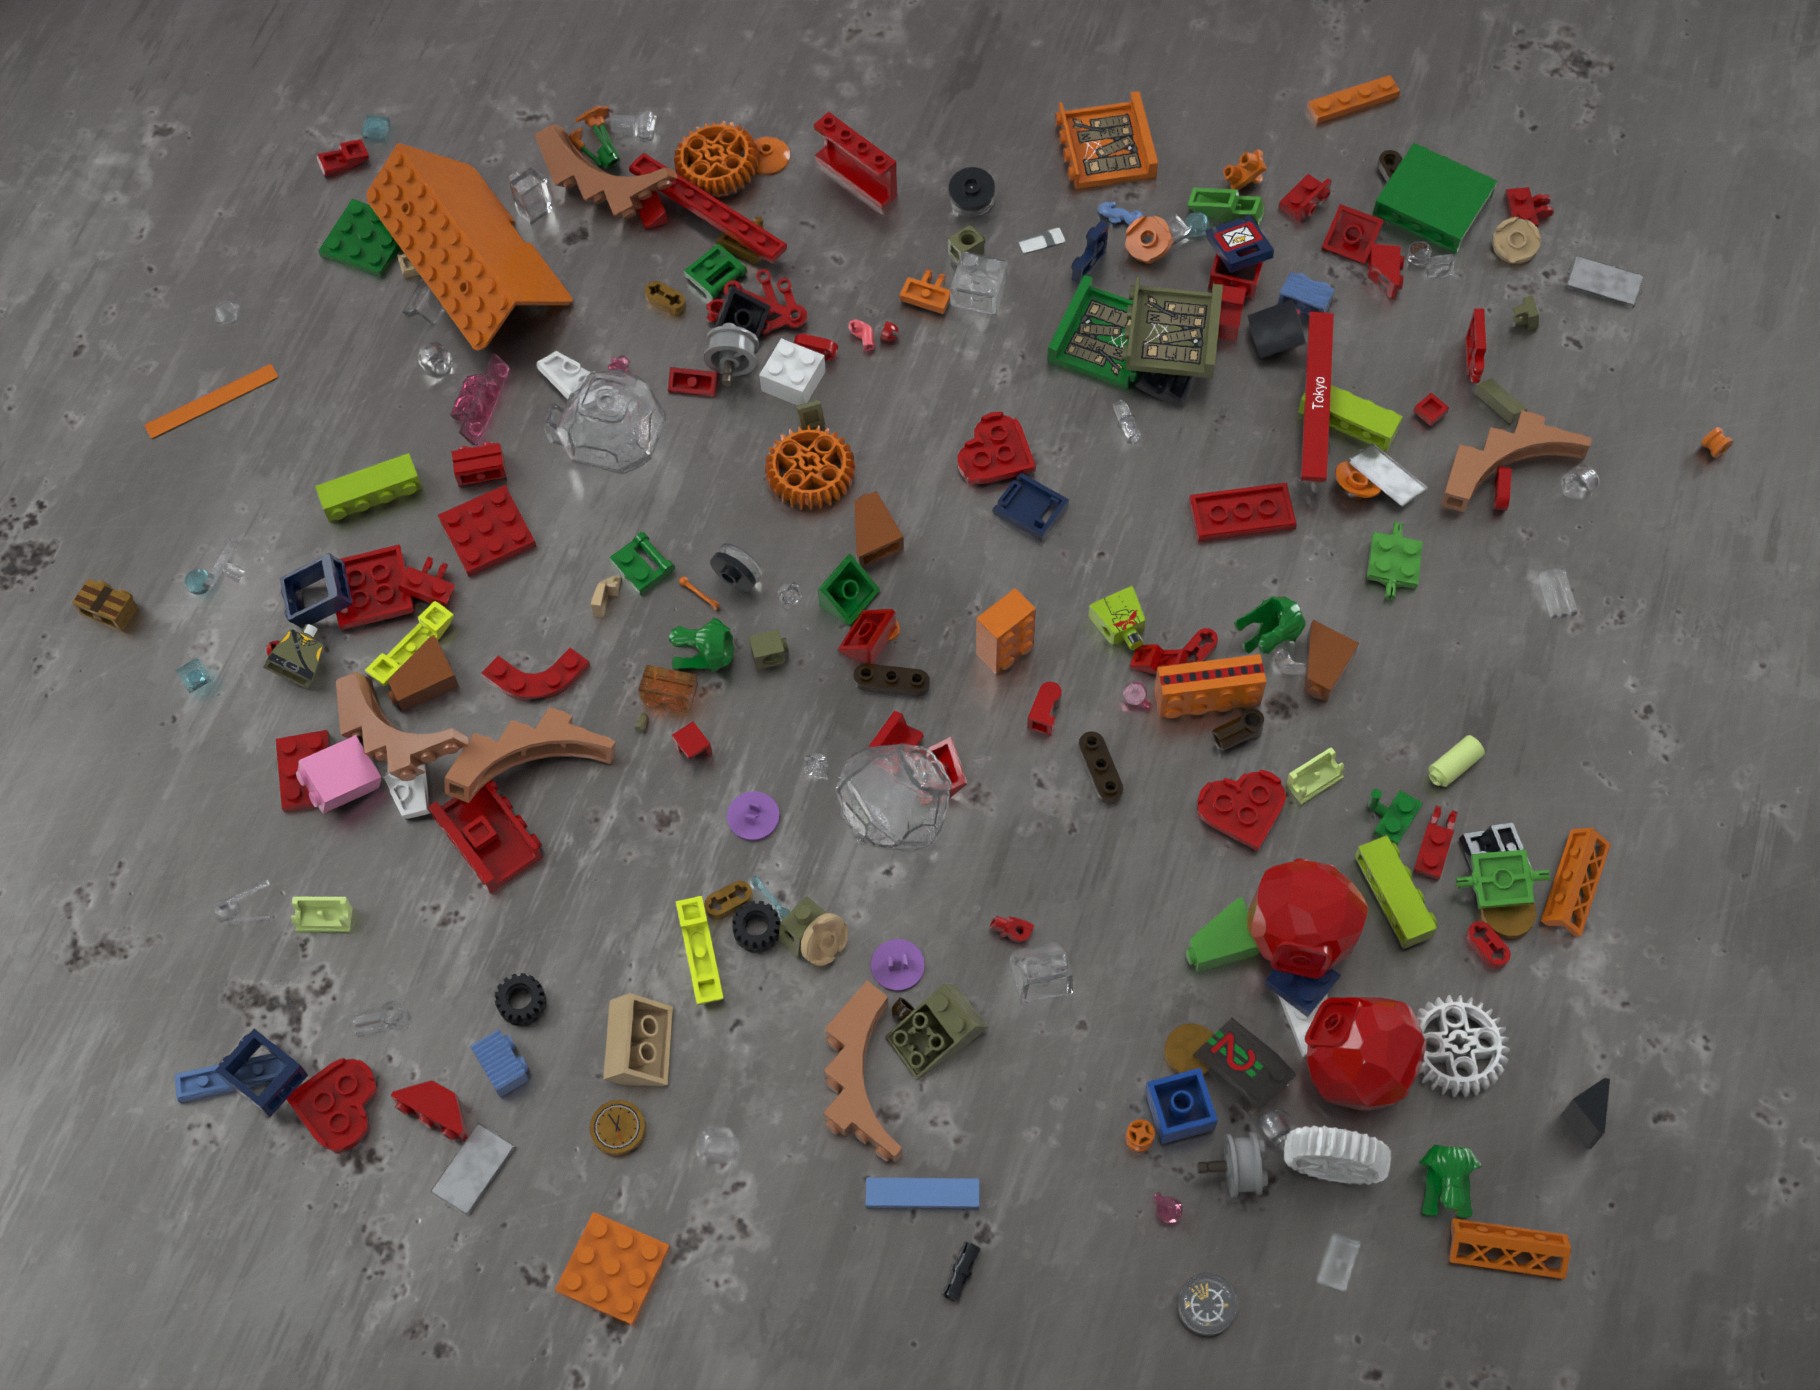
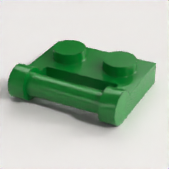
(710, 266)
(636, 569)

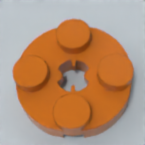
(1151, 251)

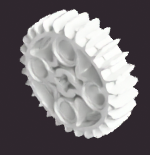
(1464, 1038)
(1337, 1155)

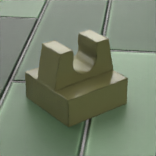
(1526, 313)
(810, 414)

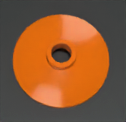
(772, 154)
(1354, 481)

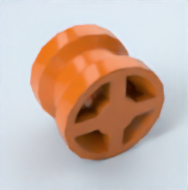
(1717, 442)
(1142, 1130)

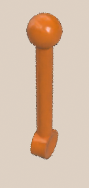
(683, 581)

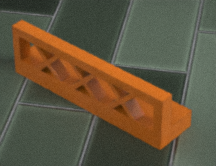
(1573, 875)
(1513, 1239)

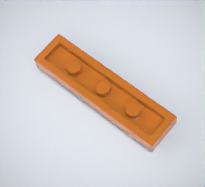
(1353, 99)

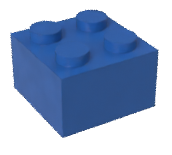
(1181, 1106)

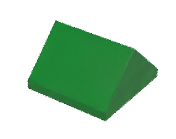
(847, 591)

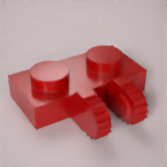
(1523, 205)
(425, 586)

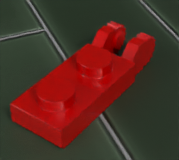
(1435, 845)

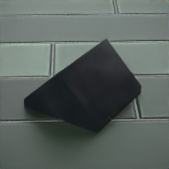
(743, 311)
(1588, 1113)

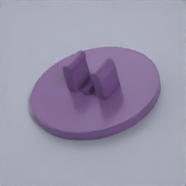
(753, 816)
(897, 965)

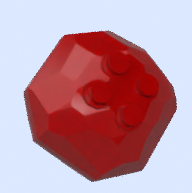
(1306, 917)
(1364, 1051)

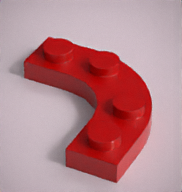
(539, 685)

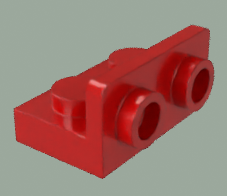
(1305, 197)

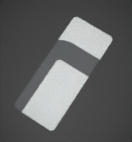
(1041, 240)

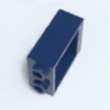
(337, 586)
(278, 1089)

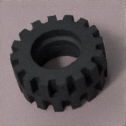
(751, 912)
(516, 984)

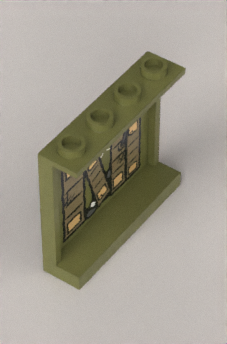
(1172, 330)

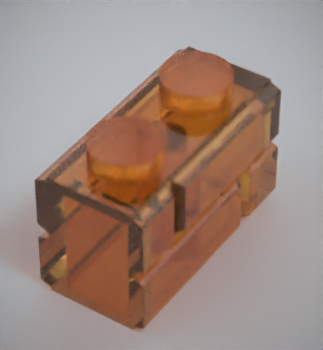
(668, 688)

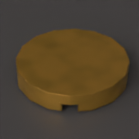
(1510, 921)
(1182, 1045)

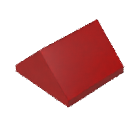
(869, 635)

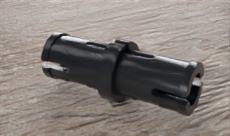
(961, 1271)

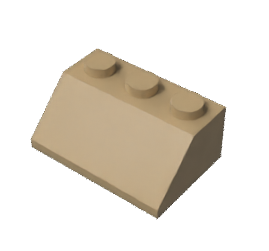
(638, 1041)

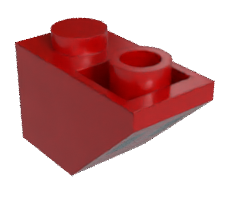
(1385, 268)

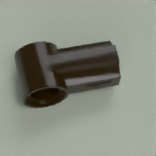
(1237, 729)

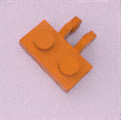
(925, 294)

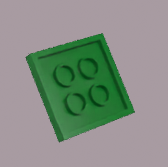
(360, 240)

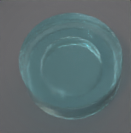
(1197, 223)
(195, 580)

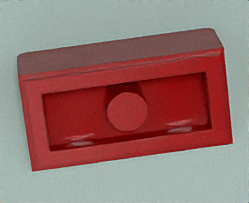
(653, 212)
(693, 381)

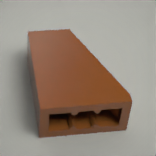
(875, 530)
(1326, 659)
(422, 677)

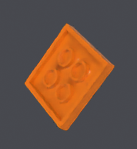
(612, 1269)

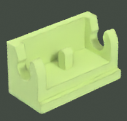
(1315, 776)
(321, 914)

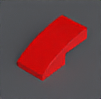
(348, 156)
(1151, 656)

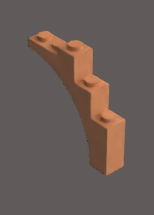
(571, 168)
(1501, 447)
(382, 741)
(521, 743)
(851, 1108)

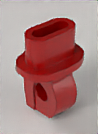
(1008, 928)

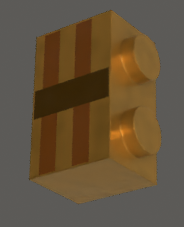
(105, 604)

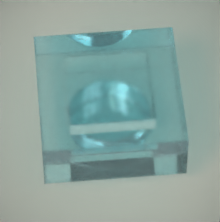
(375, 128)
(193, 675)

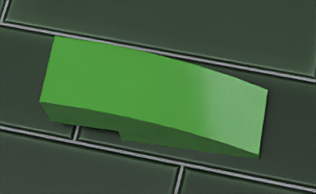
(1226, 204)

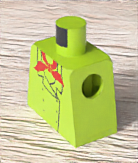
(1119, 618)

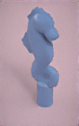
(1115, 215)

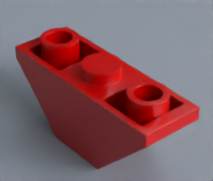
(433, 1106)

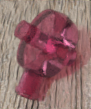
(620, 363)
(1135, 694)
(1168, 1208)

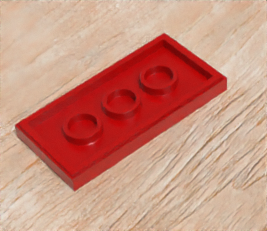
(1242, 512)

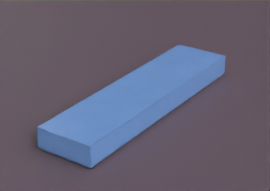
(207, 1082)
(922, 1193)

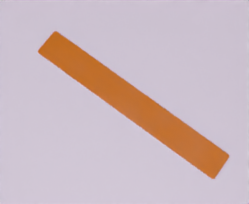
(211, 401)

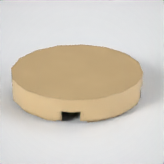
(1516, 240)
(824, 939)

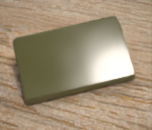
(1499, 400)

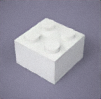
(792, 372)

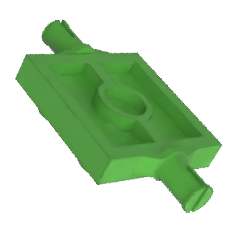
(1394, 560)
(1502, 879)

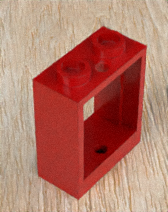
(1250, 286)

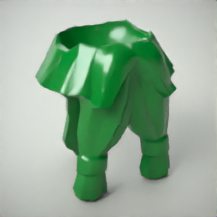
(1279, 622)
(712, 641)
(1448, 1174)

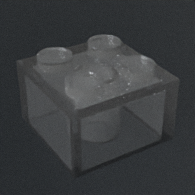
(978, 283)

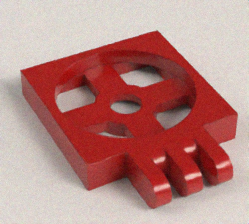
(1476, 345)

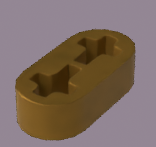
(664, 299)
(727, 899)

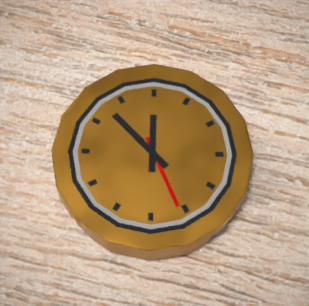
(617, 1127)

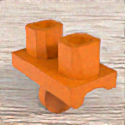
(1247, 171)

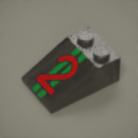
(1244, 1066)

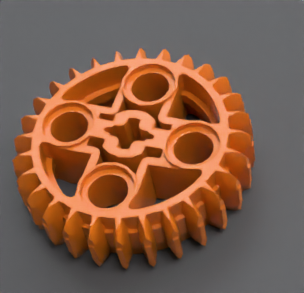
(717, 158)
(810, 467)

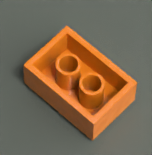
(1005, 631)

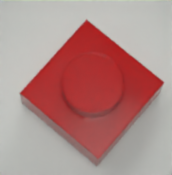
(1431, 409)
(479, 833)

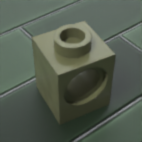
(966, 240)
(768, 648)

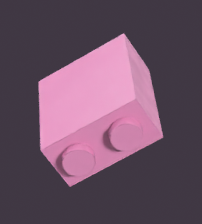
(338, 774)

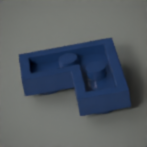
(1094, 252)
(1300, 991)

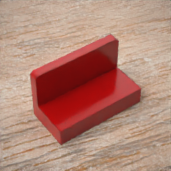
(897, 732)

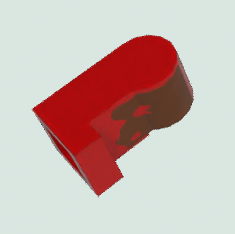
(1041, 713)

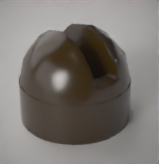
(902, 1008)

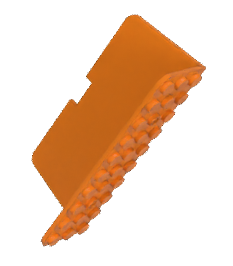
(461, 241)

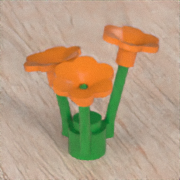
(595, 118)

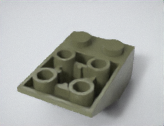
(936, 1030)

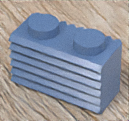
(1306, 293)
(500, 1063)

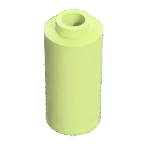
(1456, 761)

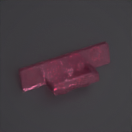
(479, 398)

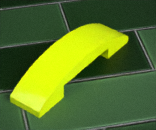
(431, 622)
(699, 950)

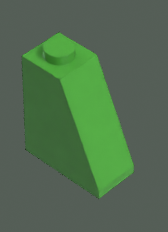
(1222, 939)

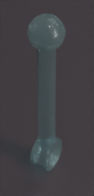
(756, 881)

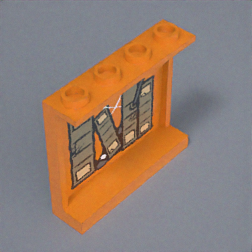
(1107, 143)

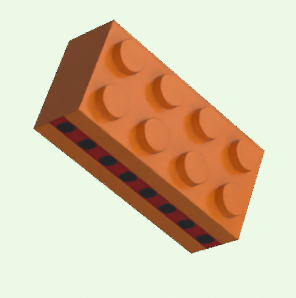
(1209, 686)

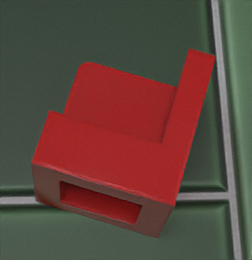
(691, 741)

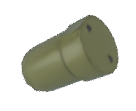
(641, 723)

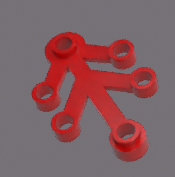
(785, 312)

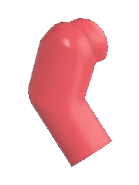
(863, 332)

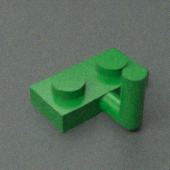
(1395, 817)

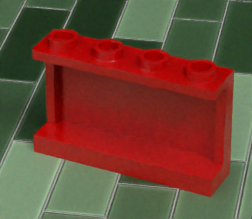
(857, 161)
(503, 857)

